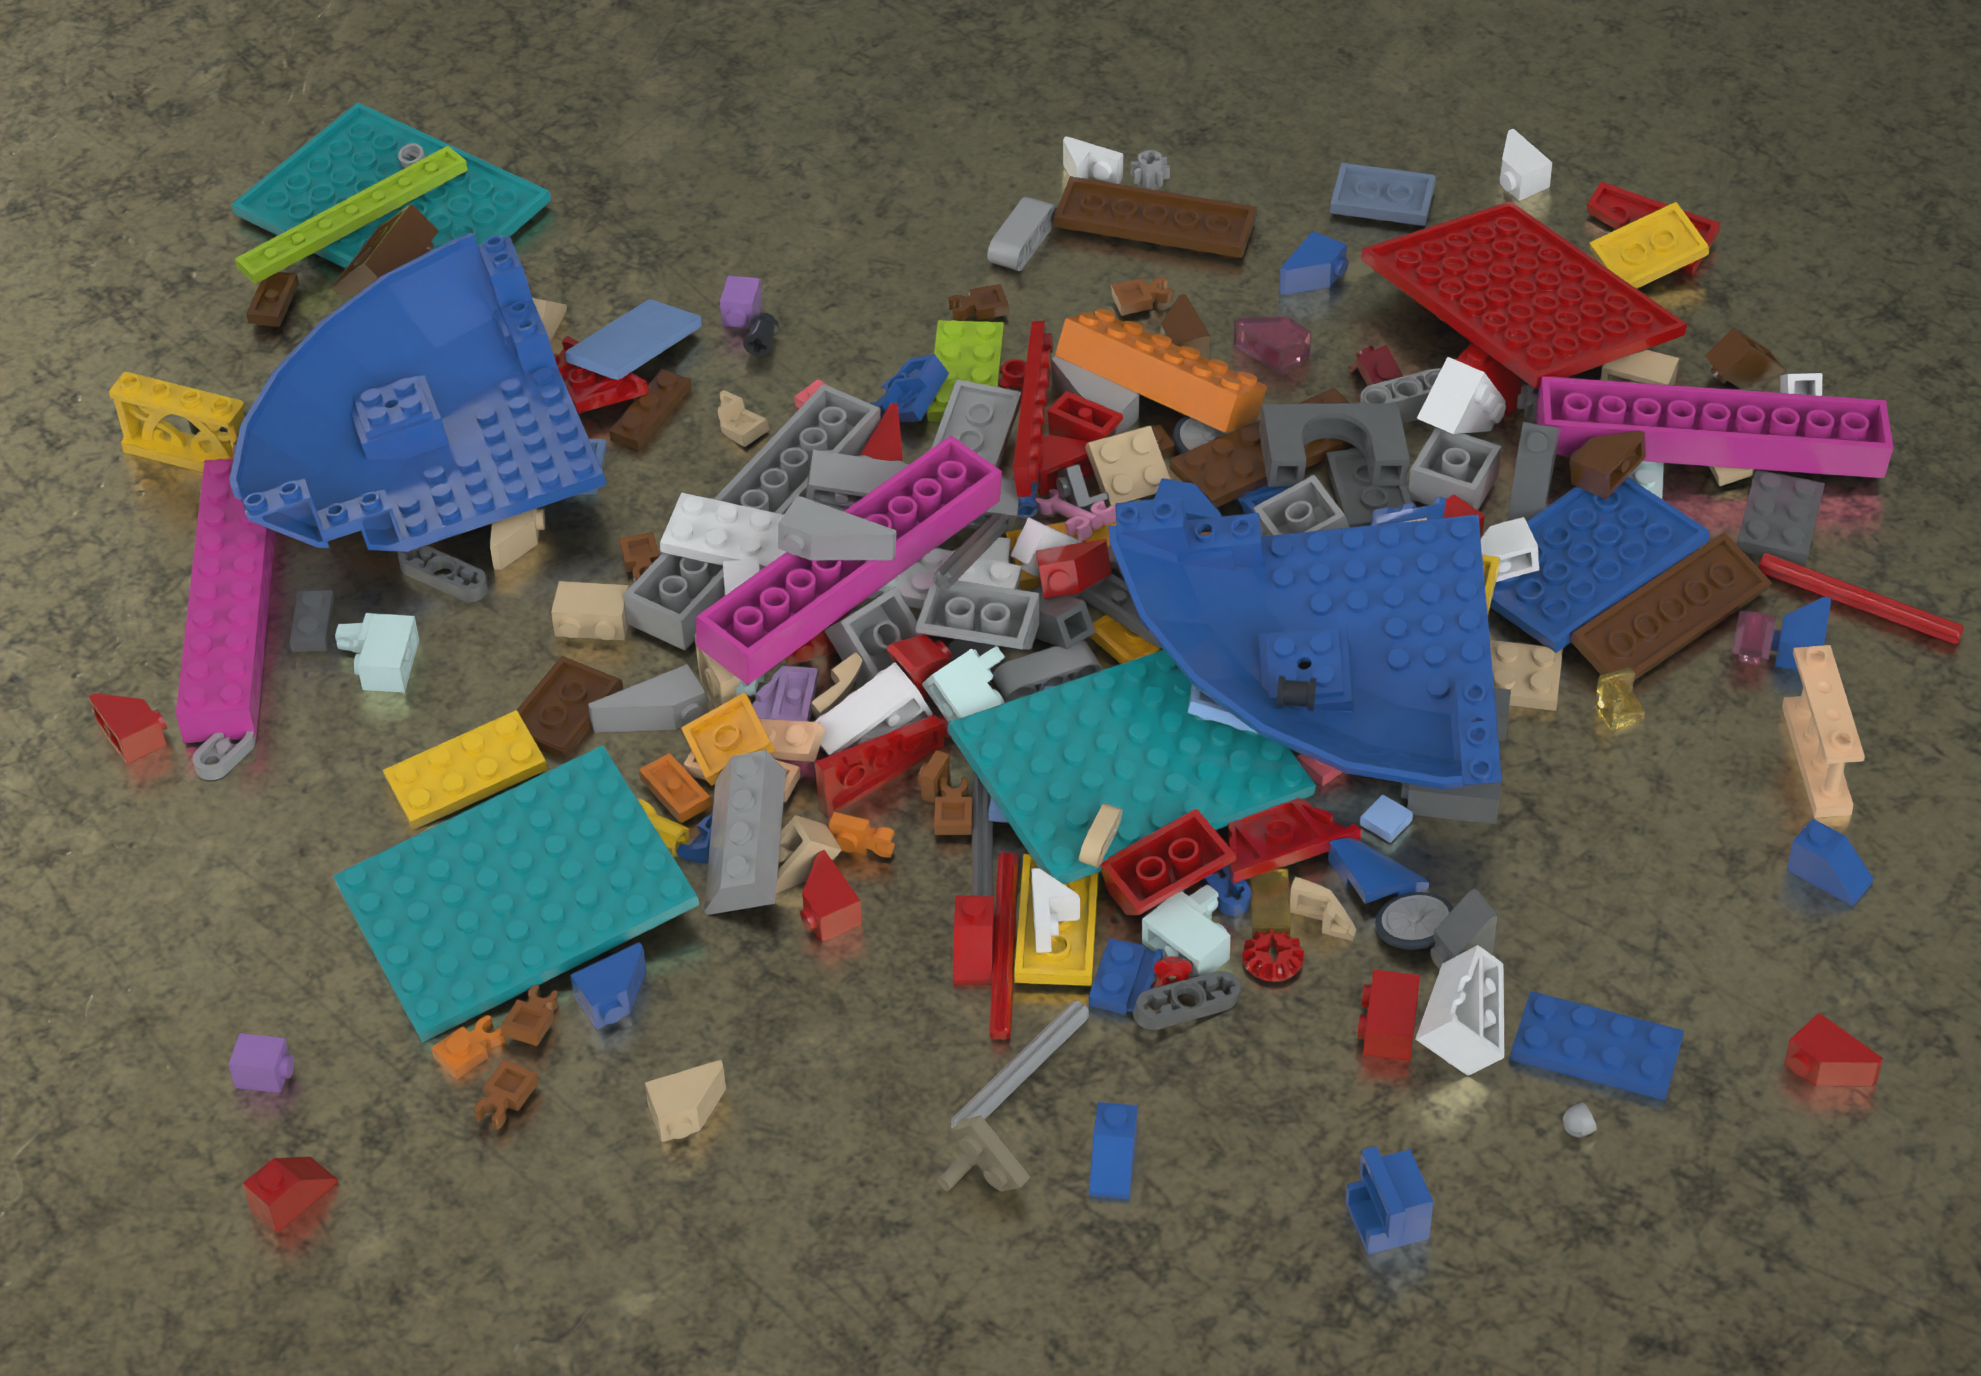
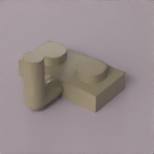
(985, 1149)

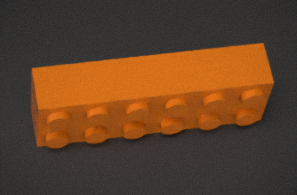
(1161, 370)

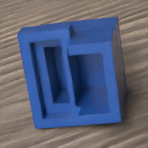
(1390, 1201)

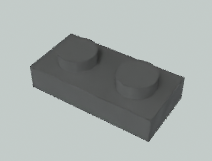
(312, 620)

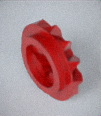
(1260, 964)

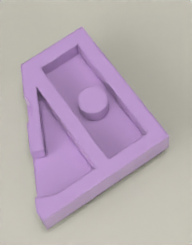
(788, 694)

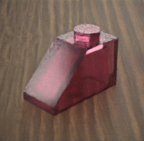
(1273, 341)
(1753, 636)

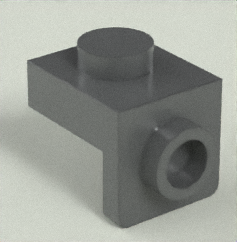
(1073, 488)

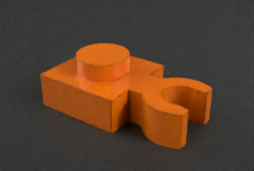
(856, 836)
(466, 1050)

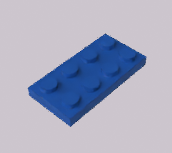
(1597, 1045)

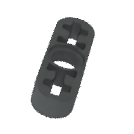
(452, 584)
(1175, 1012)

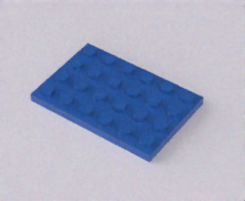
(1593, 558)

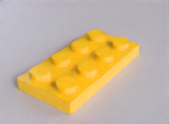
(465, 769)
(1074, 947)

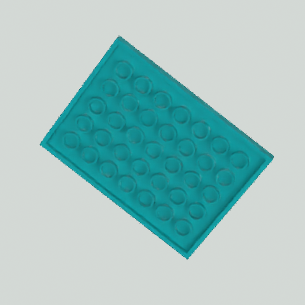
(364, 150)
(1123, 744)
(514, 892)

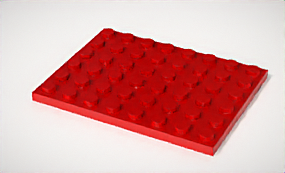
(1523, 293)

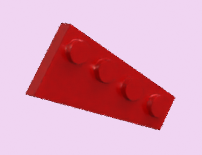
(1622, 207)
(867, 766)

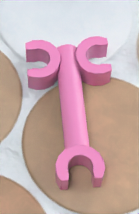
(1080, 519)

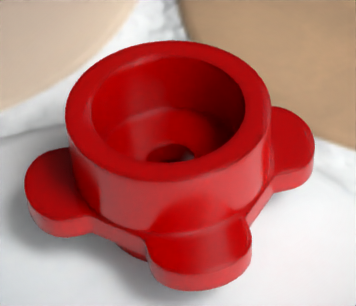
(1012, 374)
(1171, 967)

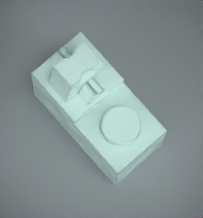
(385, 648)
(963, 684)
(1185, 931)

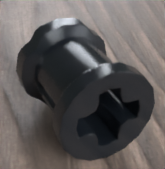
(758, 340)
(1296, 693)

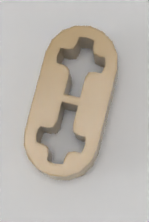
(1100, 835)

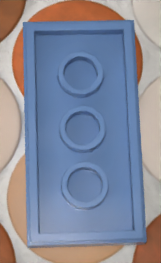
(633, 339)

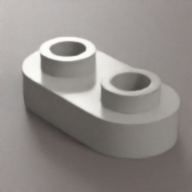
(222, 751)

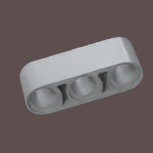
(1022, 233)
(1407, 391)
(1044, 668)

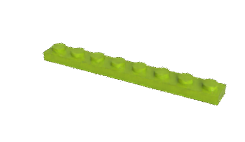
(350, 214)

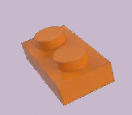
(675, 788)

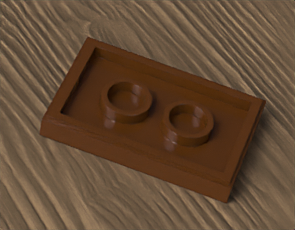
(559, 708)

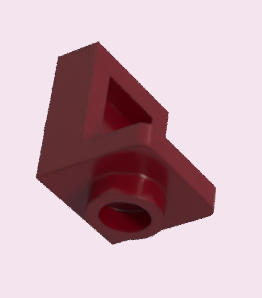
(1376, 365)

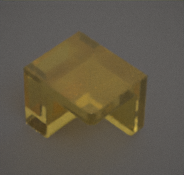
(1617, 701)

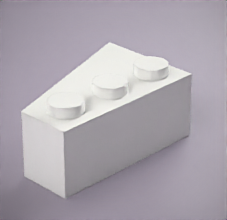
(1462, 400)
(872, 711)
(1466, 1012)

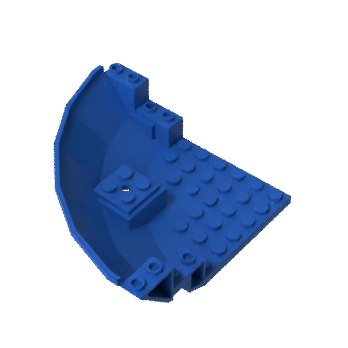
(416, 411)
(1376, 609)

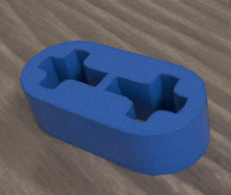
(1240, 889)

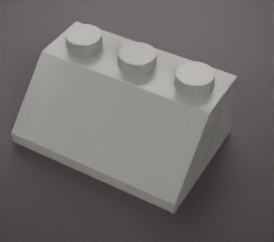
(981, 614)

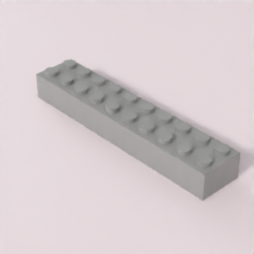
(680, 588)

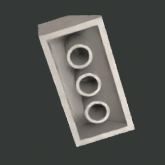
(745, 834)

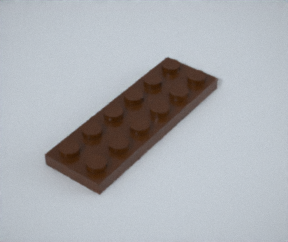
(1155, 216)
(1235, 461)
(1672, 609)

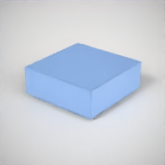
(1386, 818)

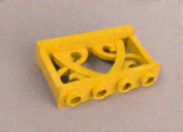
(160, 439)

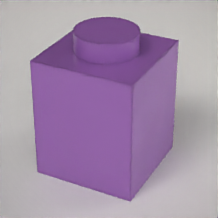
(740, 301)
(260, 1063)

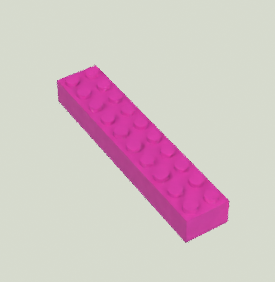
(1723, 425)
(802, 597)
(224, 615)

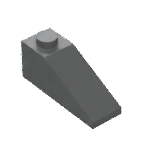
(1533, 470)

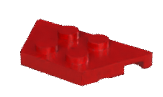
(592, 389)
(1282, 837)

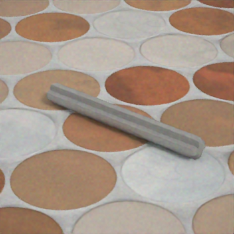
(1024, 1063)

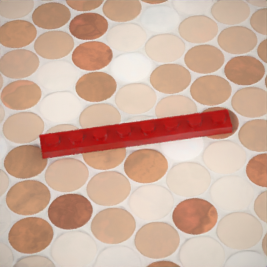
(1032, 409)

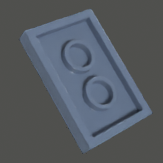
(1383, 194)

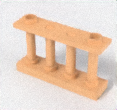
(1822, 731)

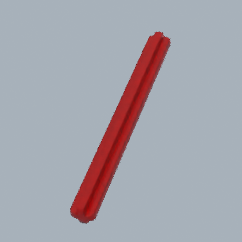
(1861, 599)
(1004, 946)

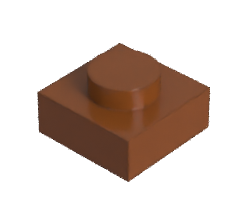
(931, 774)

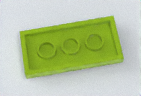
(969, 353)

